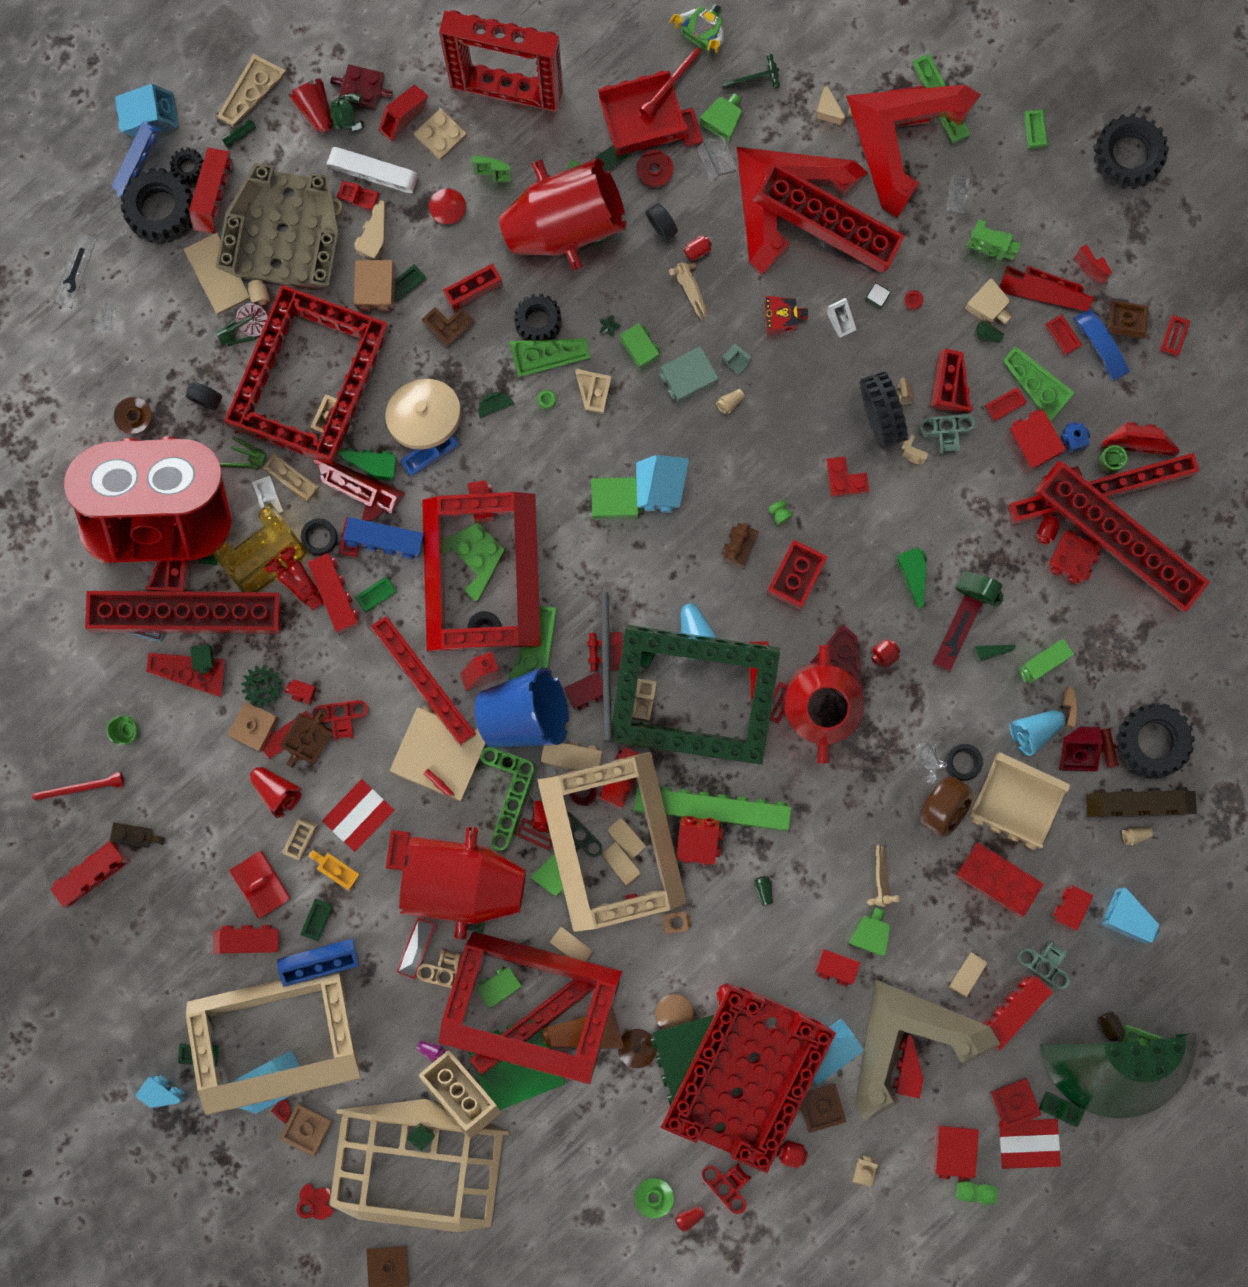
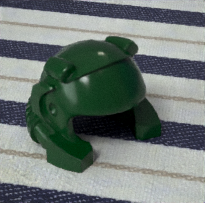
(343, 113)

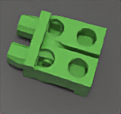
(993, 242)

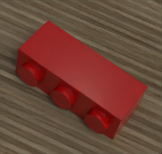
(473, 287)

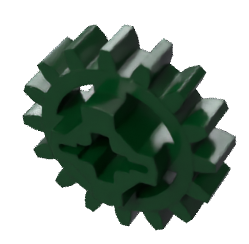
(257, 693)

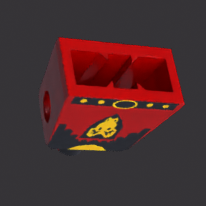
(782, 314)

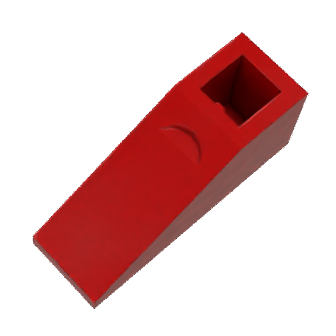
(910, 1074)

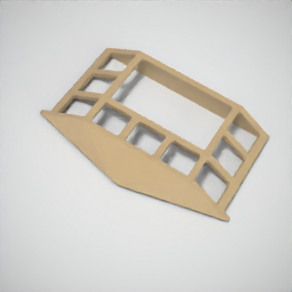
(411, 1114)

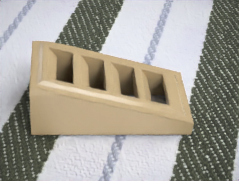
(905, 392)
(307, 823)

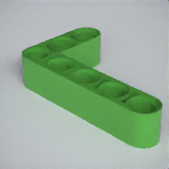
(513, 794)

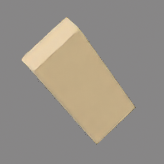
(290, 477)

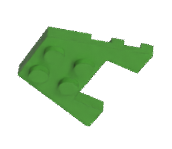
(479, 552)

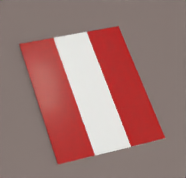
(358, 815)
(1030, 1144)

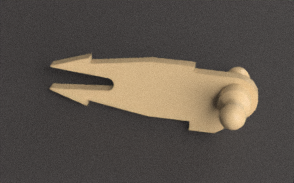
(690, 286)
(884, 895)

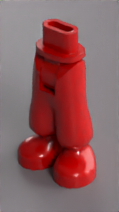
(295, 577)

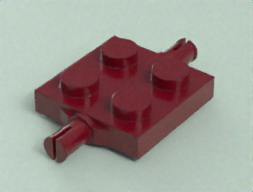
(363, 82)

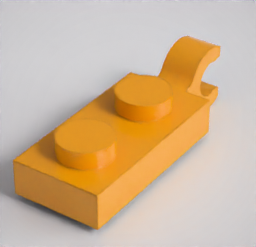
(335, 869)

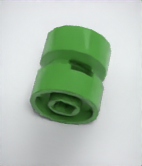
(1112, 460)

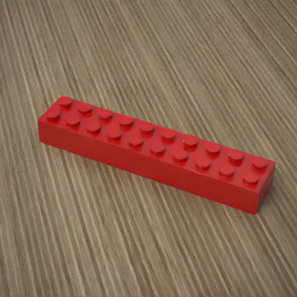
(1121, 536)
(183, 612)

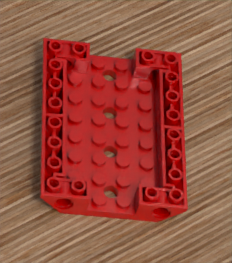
(770, 1086)

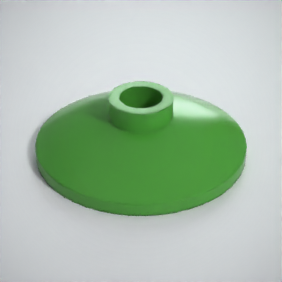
(656, 1208)

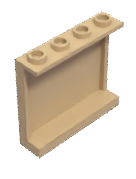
(434, 748)
(1018, 801)

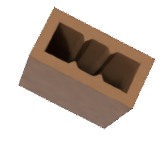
(374, 285)

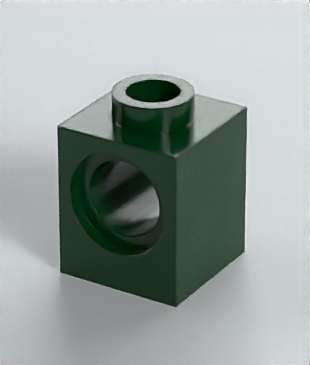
(202, 658)

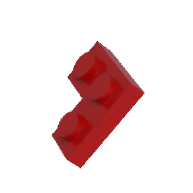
(841, 482)

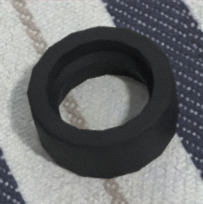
(661, 221)
(309, 526)
(978, 762)

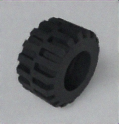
(533, 304)

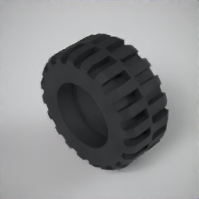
(145, 186)
(1176, 726)

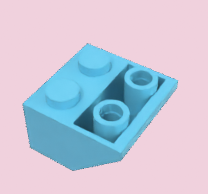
(158, 1092)

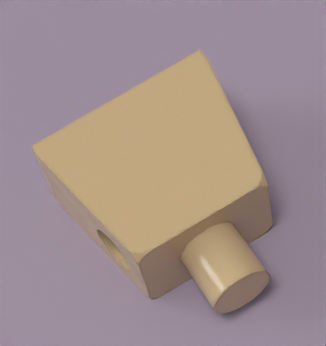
(990, 304)

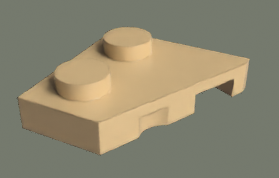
(593, 390)

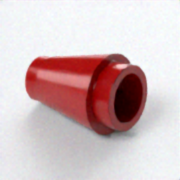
(689, 1218)

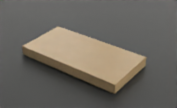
(221, 287)

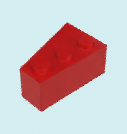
(170, 576)
(618, 792)

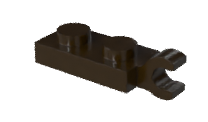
(134, 835)

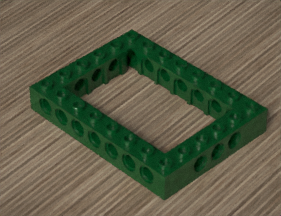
(702, 648)

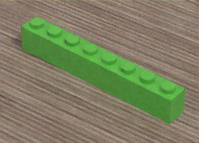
(722, 809)

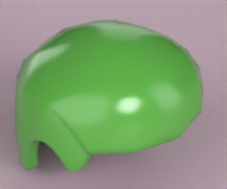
(122, 730)

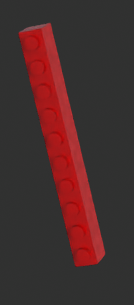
(1114, 485)

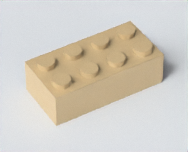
(459, 1094)

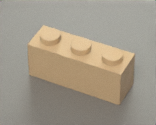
(571, 756)

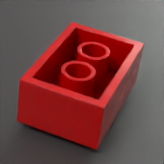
(797, 574)

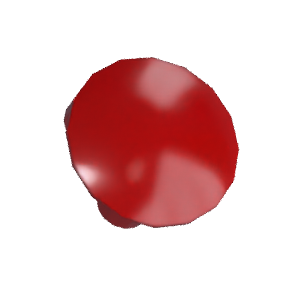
(447, 206)

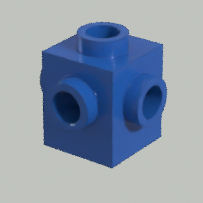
(1075, 437)

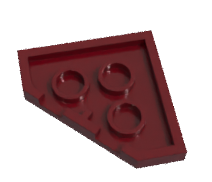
(844, 654)

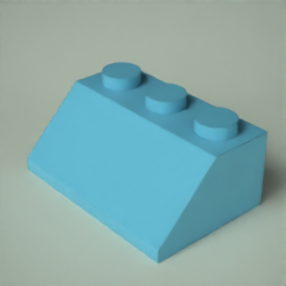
(841, 1051)

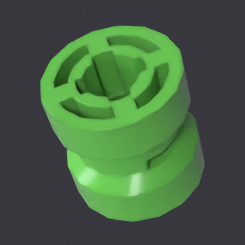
(781, 513)

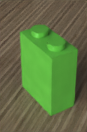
(614, 498)
(1045, 662)

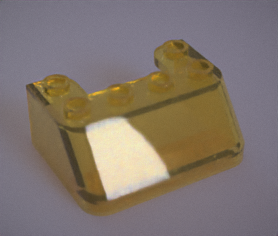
(247, 560)

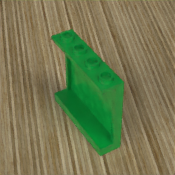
(513, 1083)

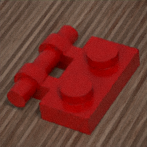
(615, 651)

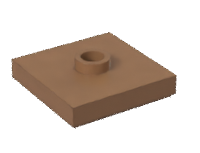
(253, 726)
(305, 1129)

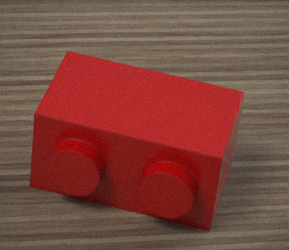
(1072, 908)
(837, 967)

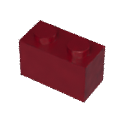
(585, 691)

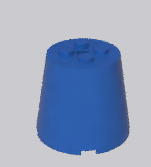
(523, 711)

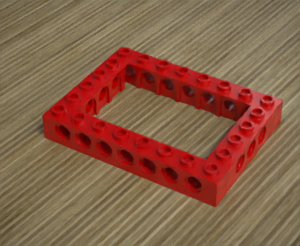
(459, 32)
(287, 304)

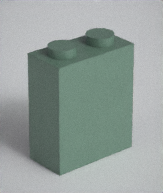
(688, 375)

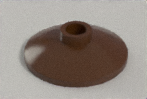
(129, 407)
(632, 1058)

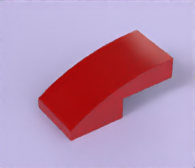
(358, 196)

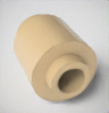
(258, 293)

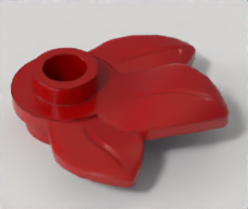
(316, 1200)

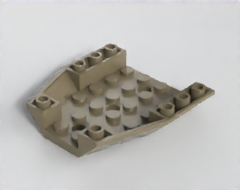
(252, 237)

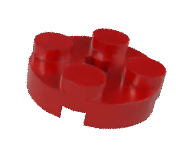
(648, 177)

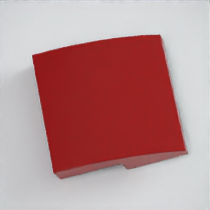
(1095, 269)

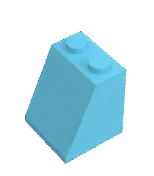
(149, 105)
(660, 482)
(1130, 918)

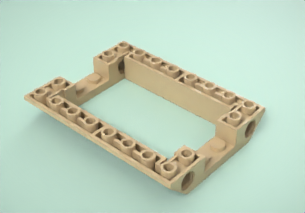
(653, 902)
(278, 1084)

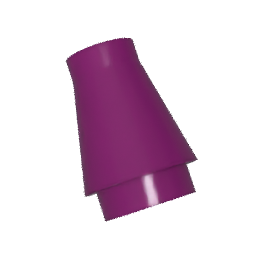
(430, 1051)

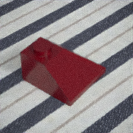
(1081, 749)

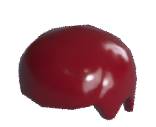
(584, 797)

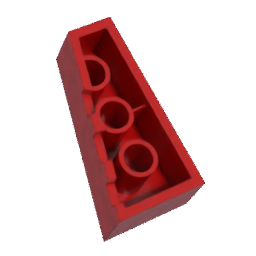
(210, 190)

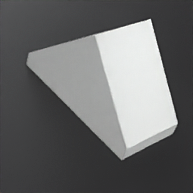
(841, 318)

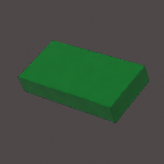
(376, 594)

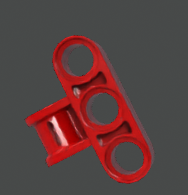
(345, 722)
(732, 1181)

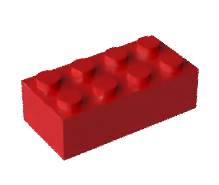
(999, 880)
(1018, 1009)

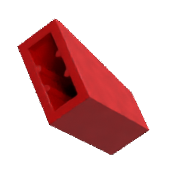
(402, 111)

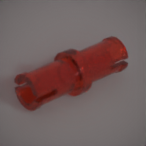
(1108, 748)

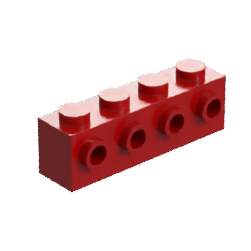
(333, 594)

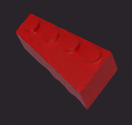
(89, 874)

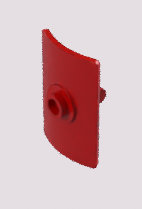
(259, 884)

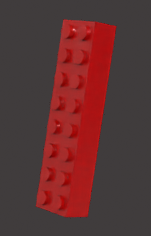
(828, 218)

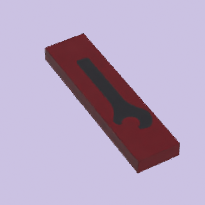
(957, 633)

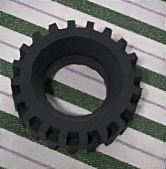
(1141, 130)
(883, 409)

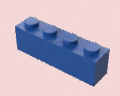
(382, 537)
(317, 962)

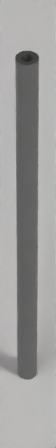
(606, 667)

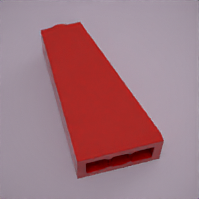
(480, 672)

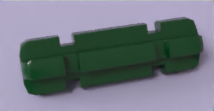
(238, 133)

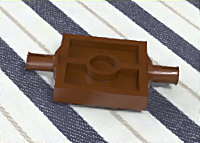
(306, 738)

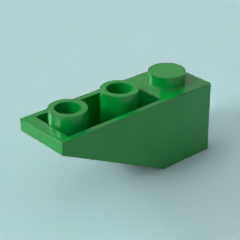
(376, 465)

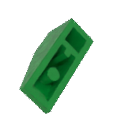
(914, 572)

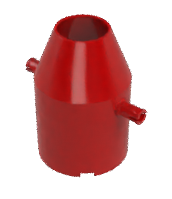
(564, 212)
(803, 685)
(459, 882)

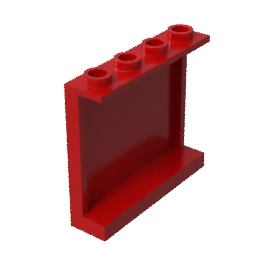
(626, 124)

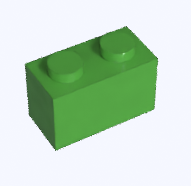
(640, 346)
(499, 986)

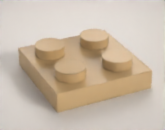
(440, 134)

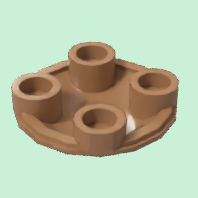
(673, 1011)

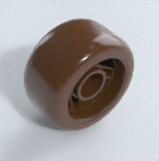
(946, 806)

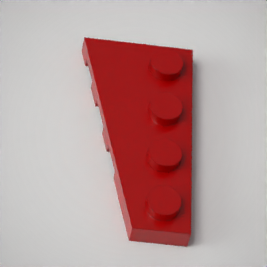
(180, 670)

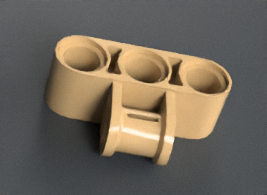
(444, 965)

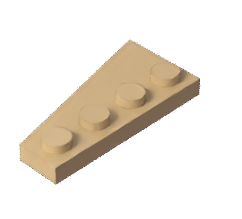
(250, 88)

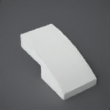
(266, 493)

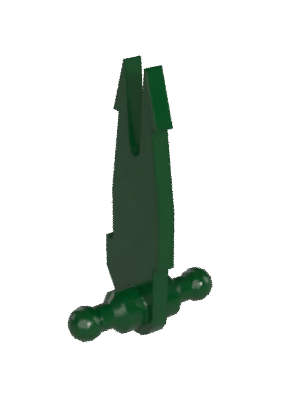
(772, 71)

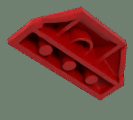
(1142, 439)

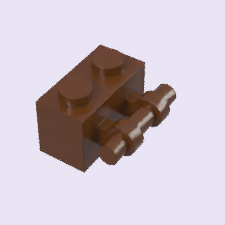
(740, 545)

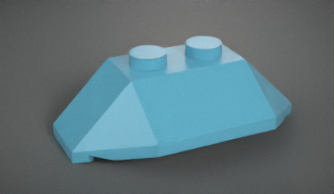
(278, 1064)

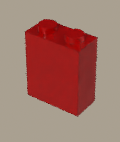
(1037, 438)
(956, 1152)

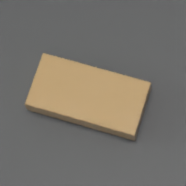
(626, 838)

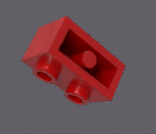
(478, 488)

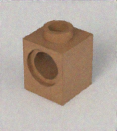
(668, 928)

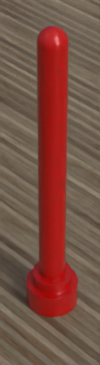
(648, 109)
(115, 780)

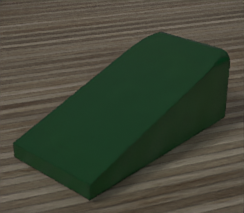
(990, 651)

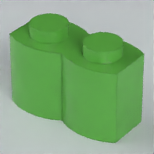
(973, 1192)

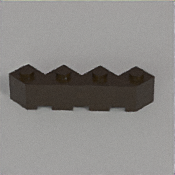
(1141, 803)

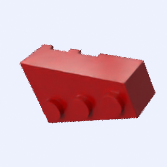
(950, 383)
(245, 940)

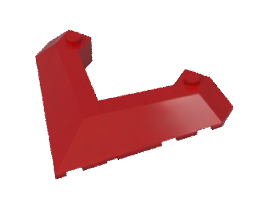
(876, 119)
(763, 239)

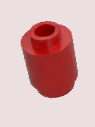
(697, 248)
(1048, 530)

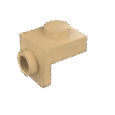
(916, 456)

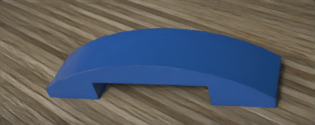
(1103, 343)

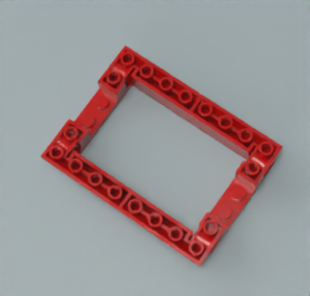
(527, 578)
(577, 1067)

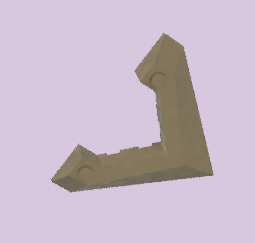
(900, 1011)

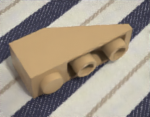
(372, 241)

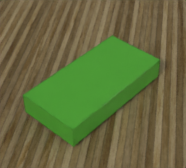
(1035, 129)

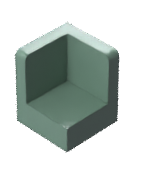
(736, 359)

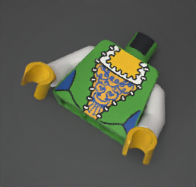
(702, 27)

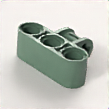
(947, 439)
(1052, 962)

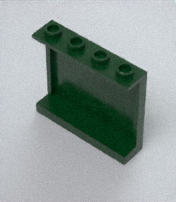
(677, 1050)

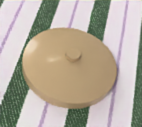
(423, 414)

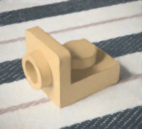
(865, 1171)

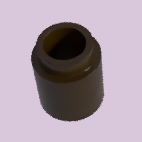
(1112, 1026)

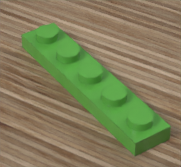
(931, 78)

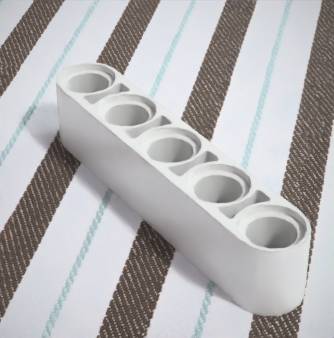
(372, 170)

